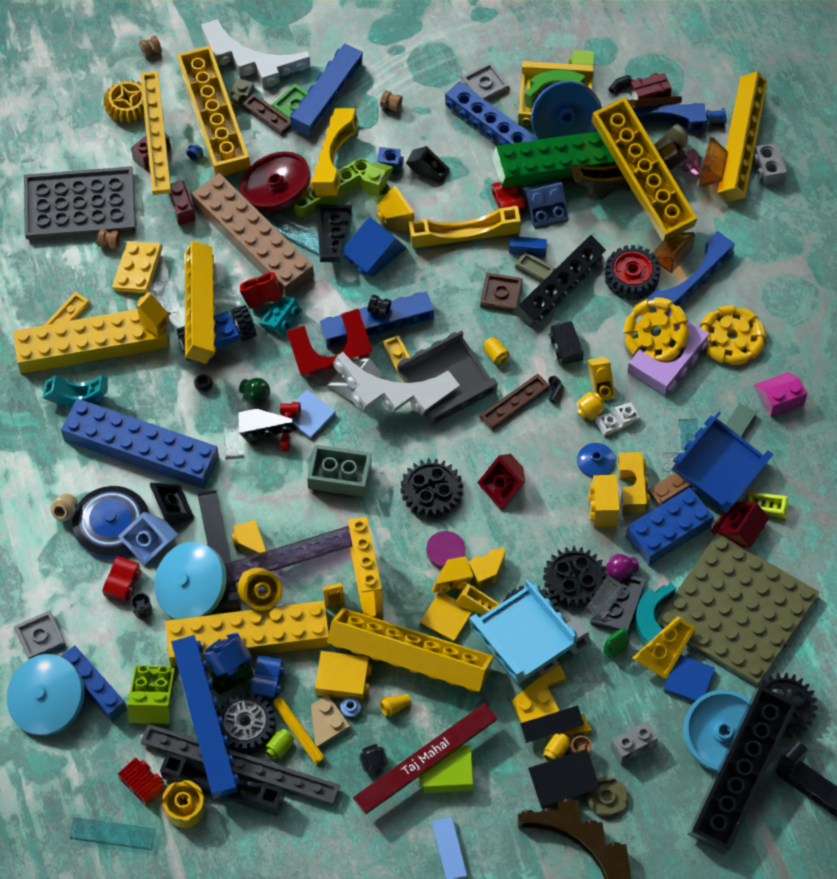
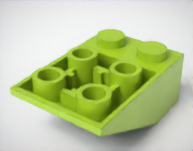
(151, 694)

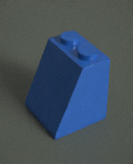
(372, 248)

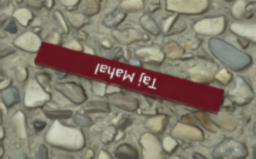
(424, 758)

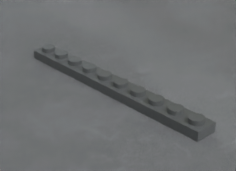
(245, 766)

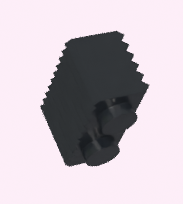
(566, 343)

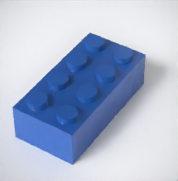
(669, 526)

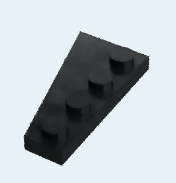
(331, 230)

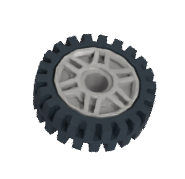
(249, 709)

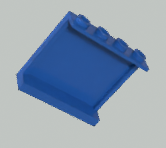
(719, 463)

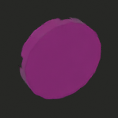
(444, 546)

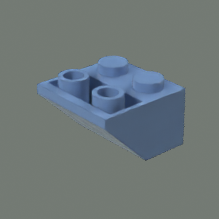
(546, 202)

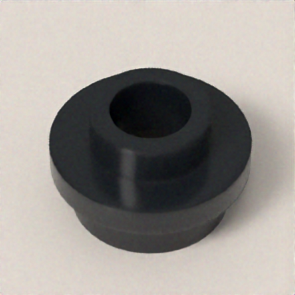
(203, 378)

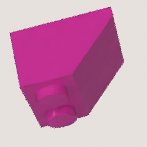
(781, 393)

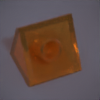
(713, 163)
(674, 250)

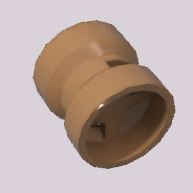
(150, 46)
(391, 101)
(108, 239)
(581, 743)

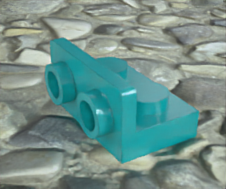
(282, 315)

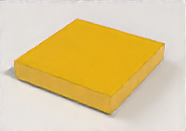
(445, 617)

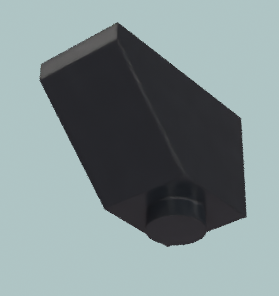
(427, 164)

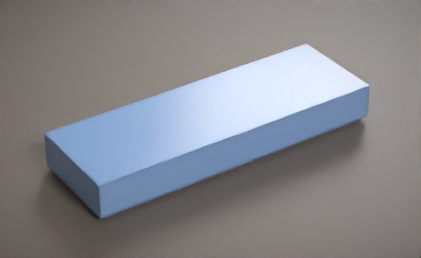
(449, 849)

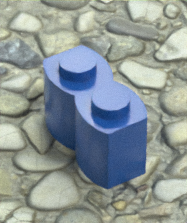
(267, 678)

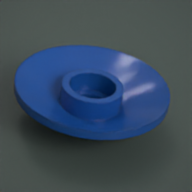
(592, 466)

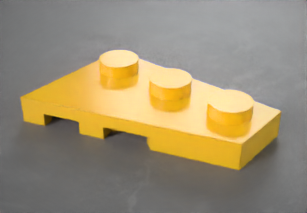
(665, 647)

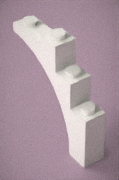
(247, 61)
(394, 394)

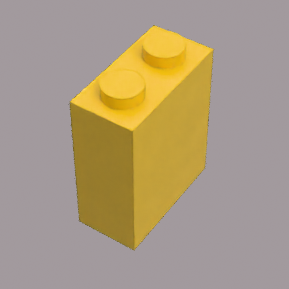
(342, 676)

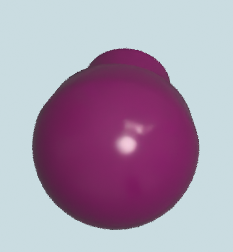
(621, 566)

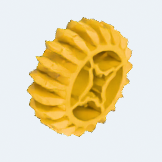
(121, 109)

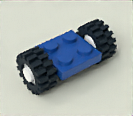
(226, 329)

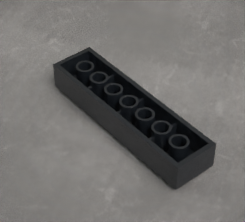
(742, 769)

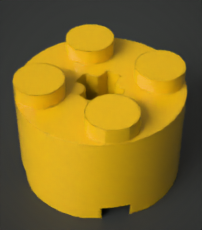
(267, 596)
(182, 793)

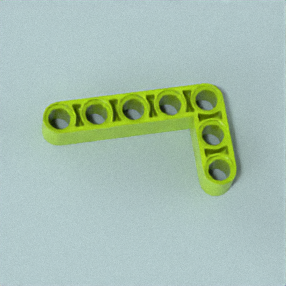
(349, 177)

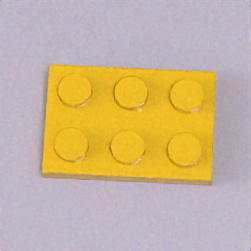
(137, 267)

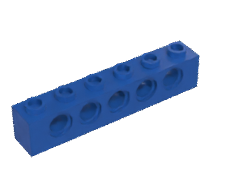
(485, 116)

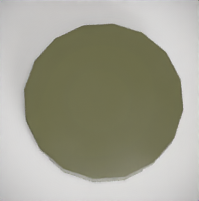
(609, 799)

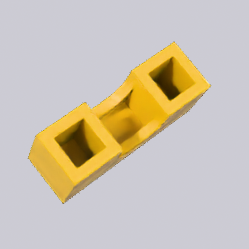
(632, 467)

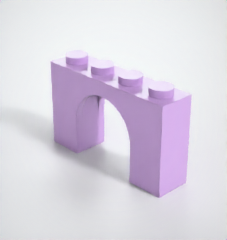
(663, 375)

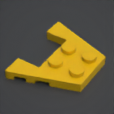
(538, 701)

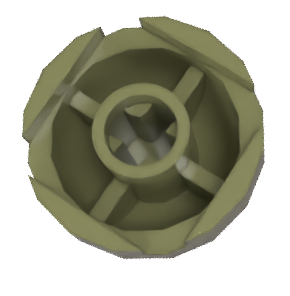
(676, 133)

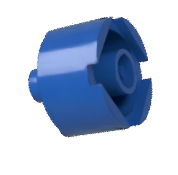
(227, 654)

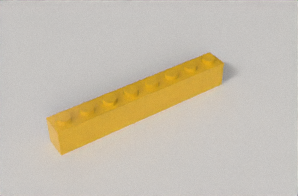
(743, 136)
(199, 302)

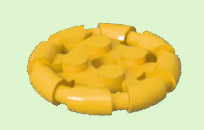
(652, 320)
(739, 328)

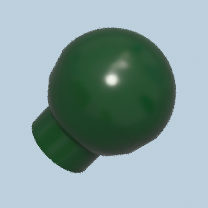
(255, 390)

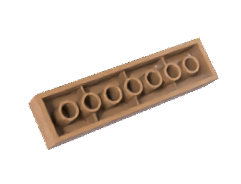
(252, 233)

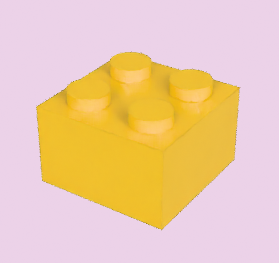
(604, 501)

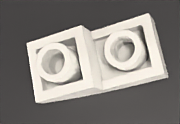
(618, 419)

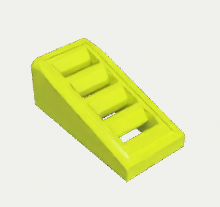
(769, 498)

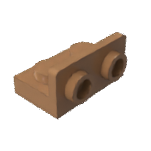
(668, 489)

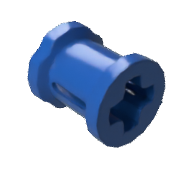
(716, 116)

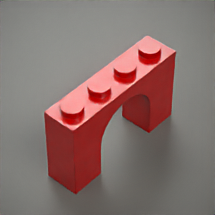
(356, 346)

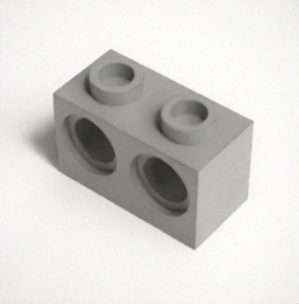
(770, 169)
(633, 743)

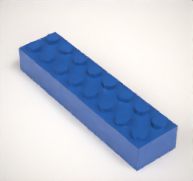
(140, 443)

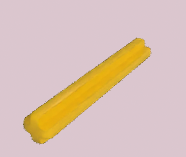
(298, 730)

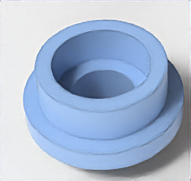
(350, 712)

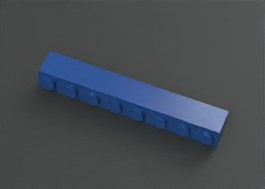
(204, 717)

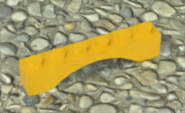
(342, 126)
(498, 223)

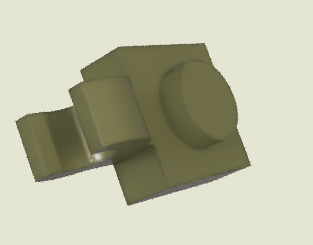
(240, 90)

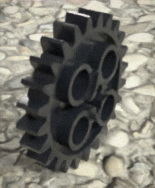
(425, 473)
(557, 581)
(803, 710)

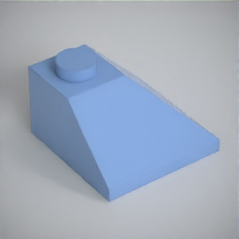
(147, 536)

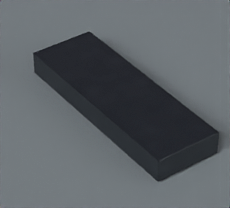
(551, 724)

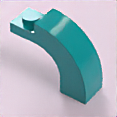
(66, 392)
(645, 622)

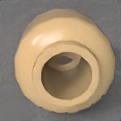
(64, 507)

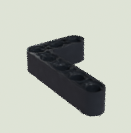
(805, 779)

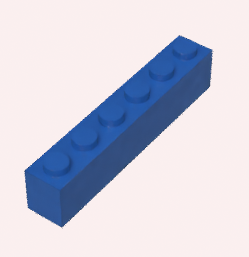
(326, 89)
(403, 313)

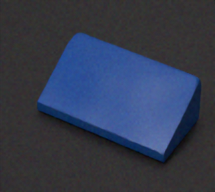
(533, 246)

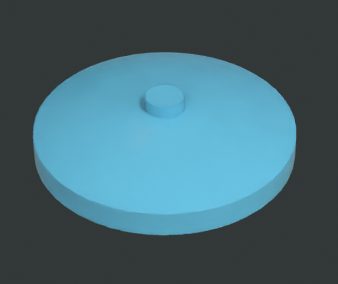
(190, 581)
(45, 695)
(712, 724)

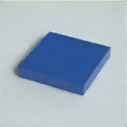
(689, 679)

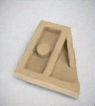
(327, 721)

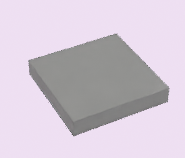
(486, 81)
(40, 635)

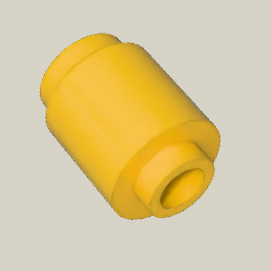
(496, 351)
(557, 747)

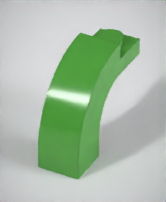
(547, 78)

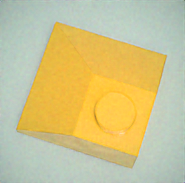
(395, 211)

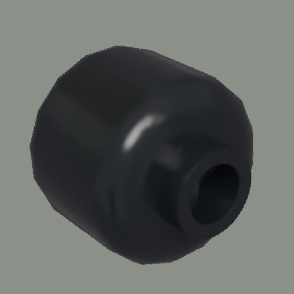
(373, 759)

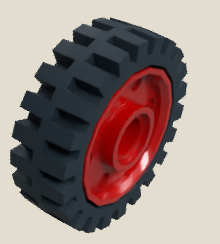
(632, 260)

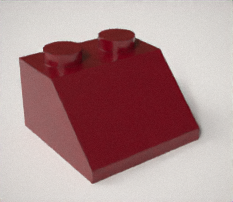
(741, 523)

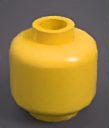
(590, 406)

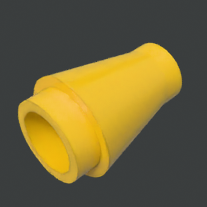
(394, 704)

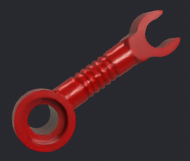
(288, 410)

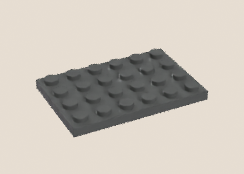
(79, 202)

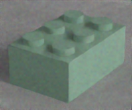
(339, 470)

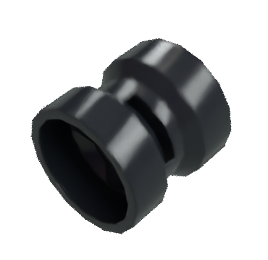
(379, 306)
(139, 601)

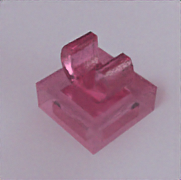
(693, 162)

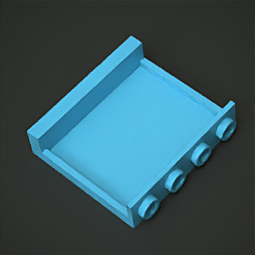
(524, 633)

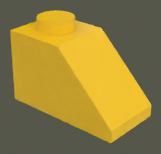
(248, 538)

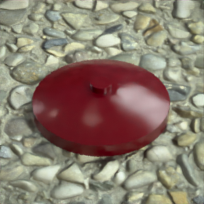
(276, 181)

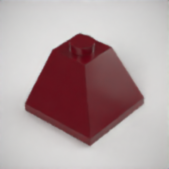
(503, 479)

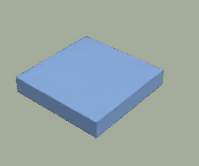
(313, 416)

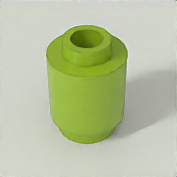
(279, 744)

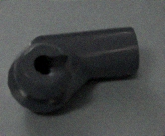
(627, 79)
(557, 389)

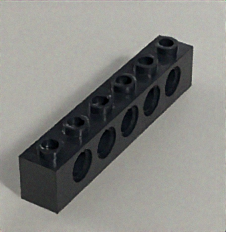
(591, 249)

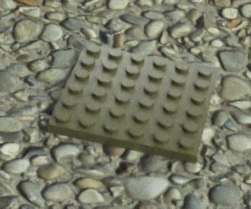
(739, 608)

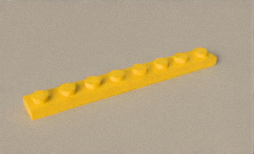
(155, 133)

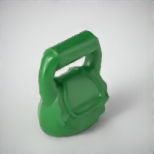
(616, 643)

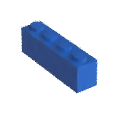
(96, 685)

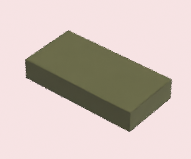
(534, 267)

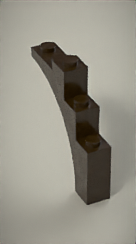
(604, 180)
(566, 822)

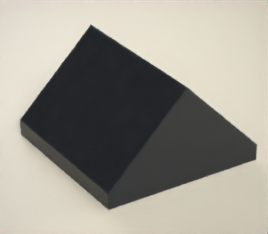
(171, 503)

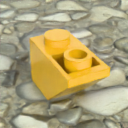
(152, 314)
(601, 377)
(487, 568)
(454, 575)

